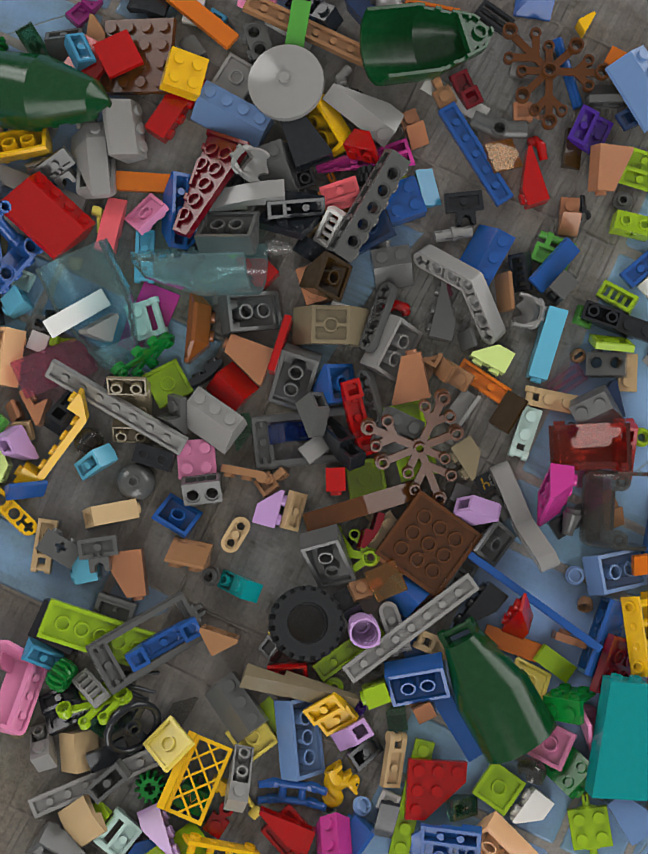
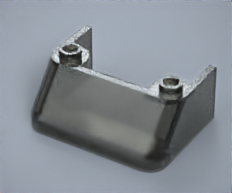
(599, 508)

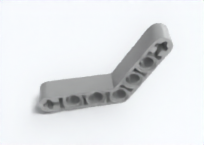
(471, 284)
(521, 518)

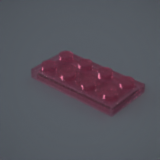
(32, 369)

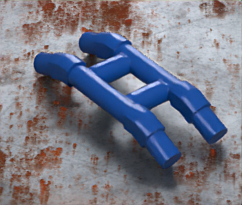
(283, 798)

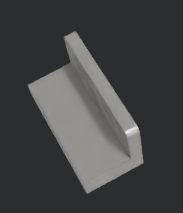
(463, 406)

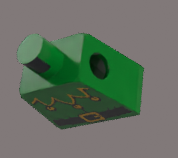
(191, 797)

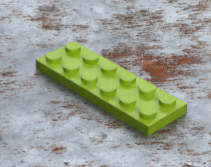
(79, 627)

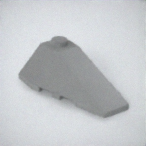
(365, 112)
(92, 158)

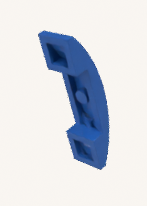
(162, 642)

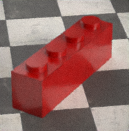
(168, 116)

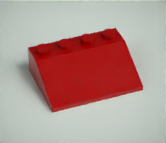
(47, 215)

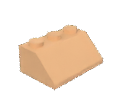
(11, 349)
(501, 837)

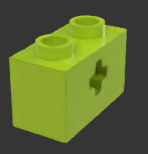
(629, 225)
(374, 693)

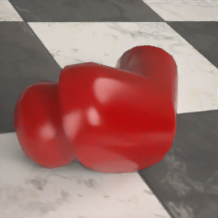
(540, 145)
(402, 307)

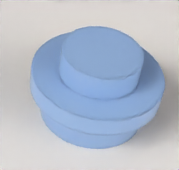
(574, 575)
(361, 806)

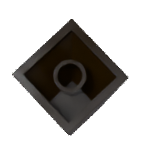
(327, 277)

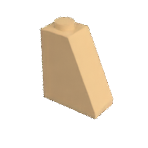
(111, 513)

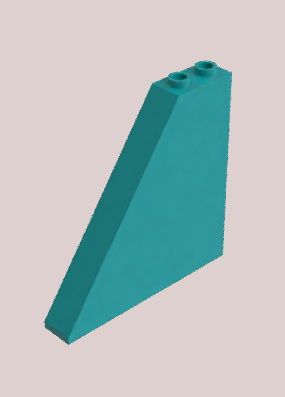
(620, 741)

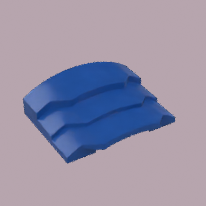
(447, 839)

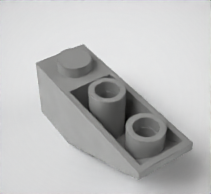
(239, 779)

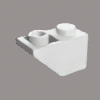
(532, 807)

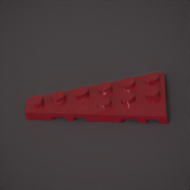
(207, 180)

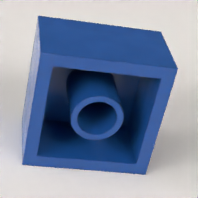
(405, 203)

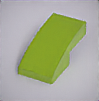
(554, 663)

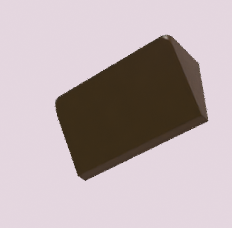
(571, 154)
(508, 412)

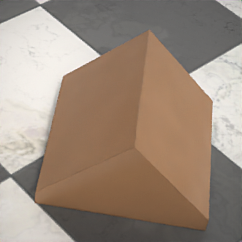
(217, 639)

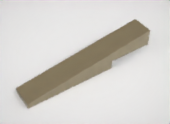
(291, 685)

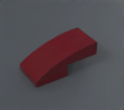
(465, 89)
(368, 535)

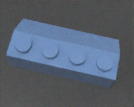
(631, 81)
(230, 115)
(298, 741)

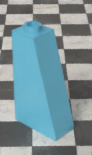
(546, 344)

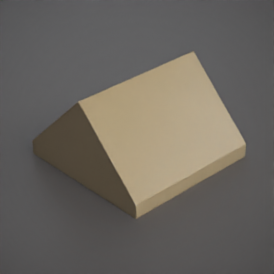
(73, 748)

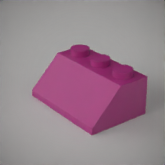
(555, 491)
(333, 834)

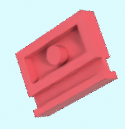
(340, 193)

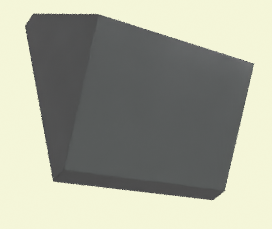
(494, 542)

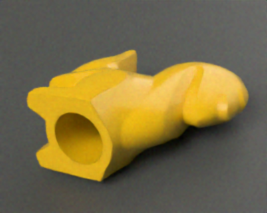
(336, 780)

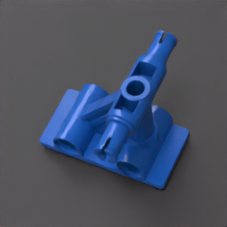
(19, 251)

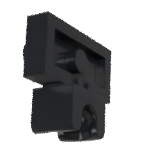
(464, 205)

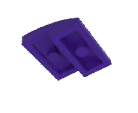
(589, 129)

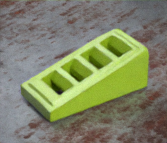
(614, 303)

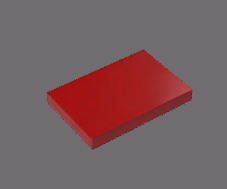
(281, 340)

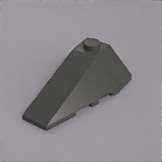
(53, 840)

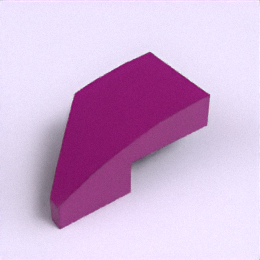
(79, 13)

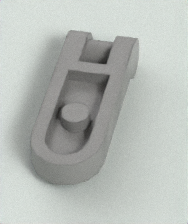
(391, 618)

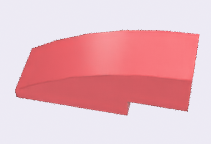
(112, 221)

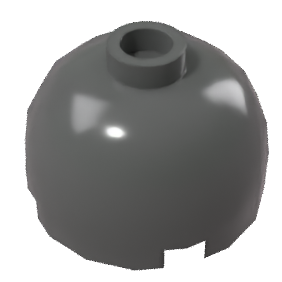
(136, 481)

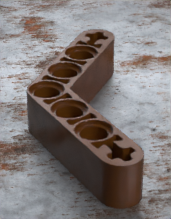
(358, 507)

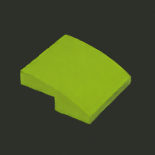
(636, 171)

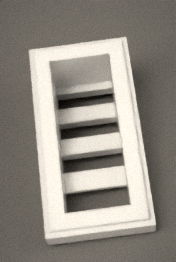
(328, 216)

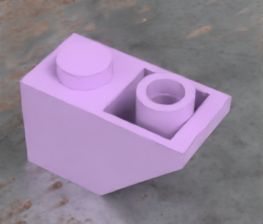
(16, 444)
(268, 510)
(476, 510)
(353, 734)

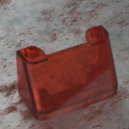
(591, 445)

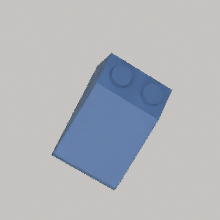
(611, 572)

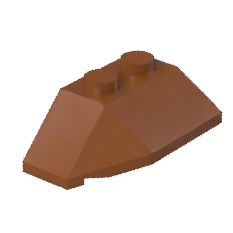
(199, 328)

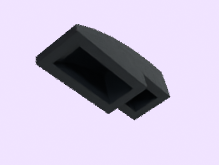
(342, 445)

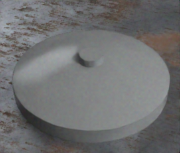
(286, 82)

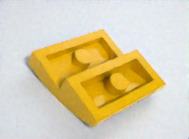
(331, 714)

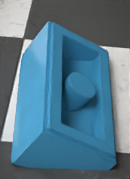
(79, 50)
(428, 187)
(41, 653)

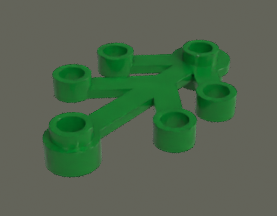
(143, 356)

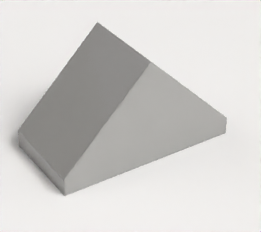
(101, 329)

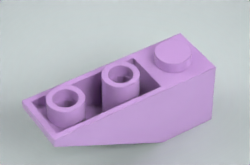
(156, 826)

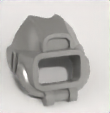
(254, 166)
(529, 312)

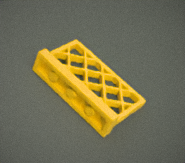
(177, 776)

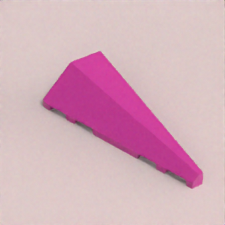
(346, 164)

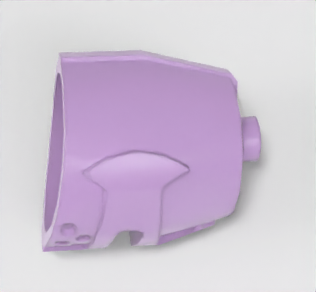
(364, 630)

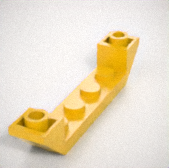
(29, 471)

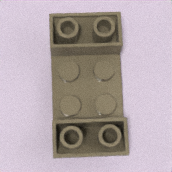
(328, 325)
(138, 393)

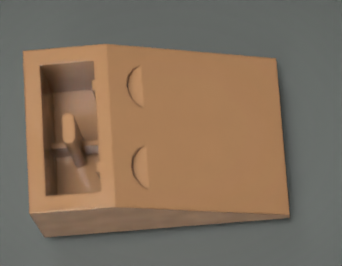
(189, 553)

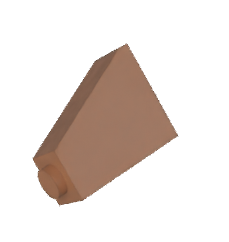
(607, 167)
(249, 356)
(411, 379)
(131, 573)

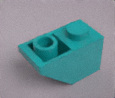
(240, 586)

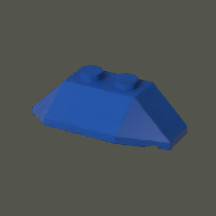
(173, 198)

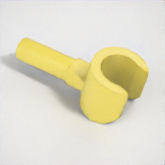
(98, 212)
(254, 812)

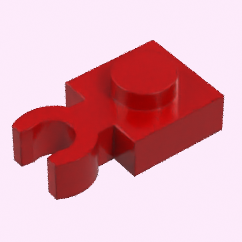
(217, 822)

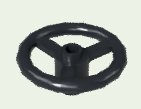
(130, 725)

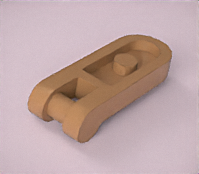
(247, 474)

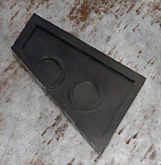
(292, 227)

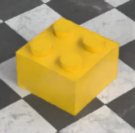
(184, 74)

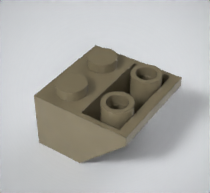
(466, 457)

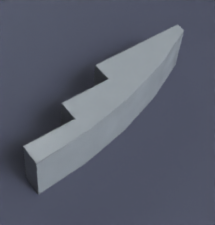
(249, 194)

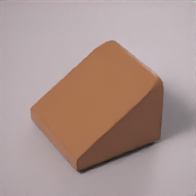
(14, 410)

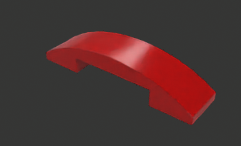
(355, 413)

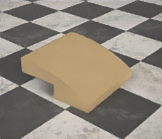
(82, 821)

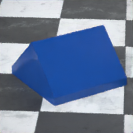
(176, 516)
(410, 599)

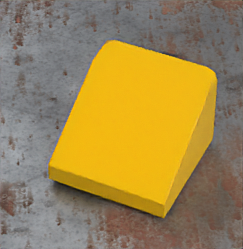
(583, 24)

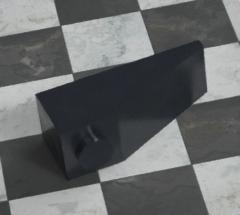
(296, 205)
(59, 417)

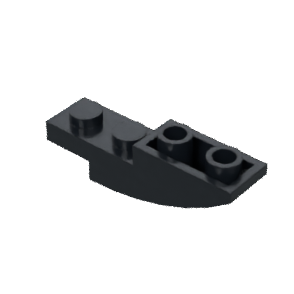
(615, 321)

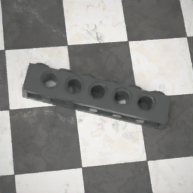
(399, 167)

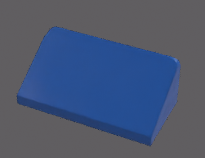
(25, 490)

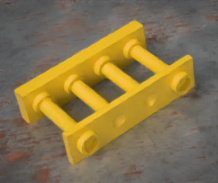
(635, 632)
(196, 840)

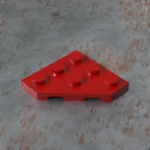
(431, 784)

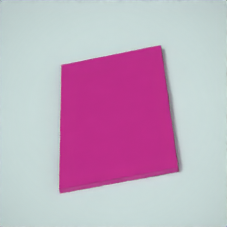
(167, 303)

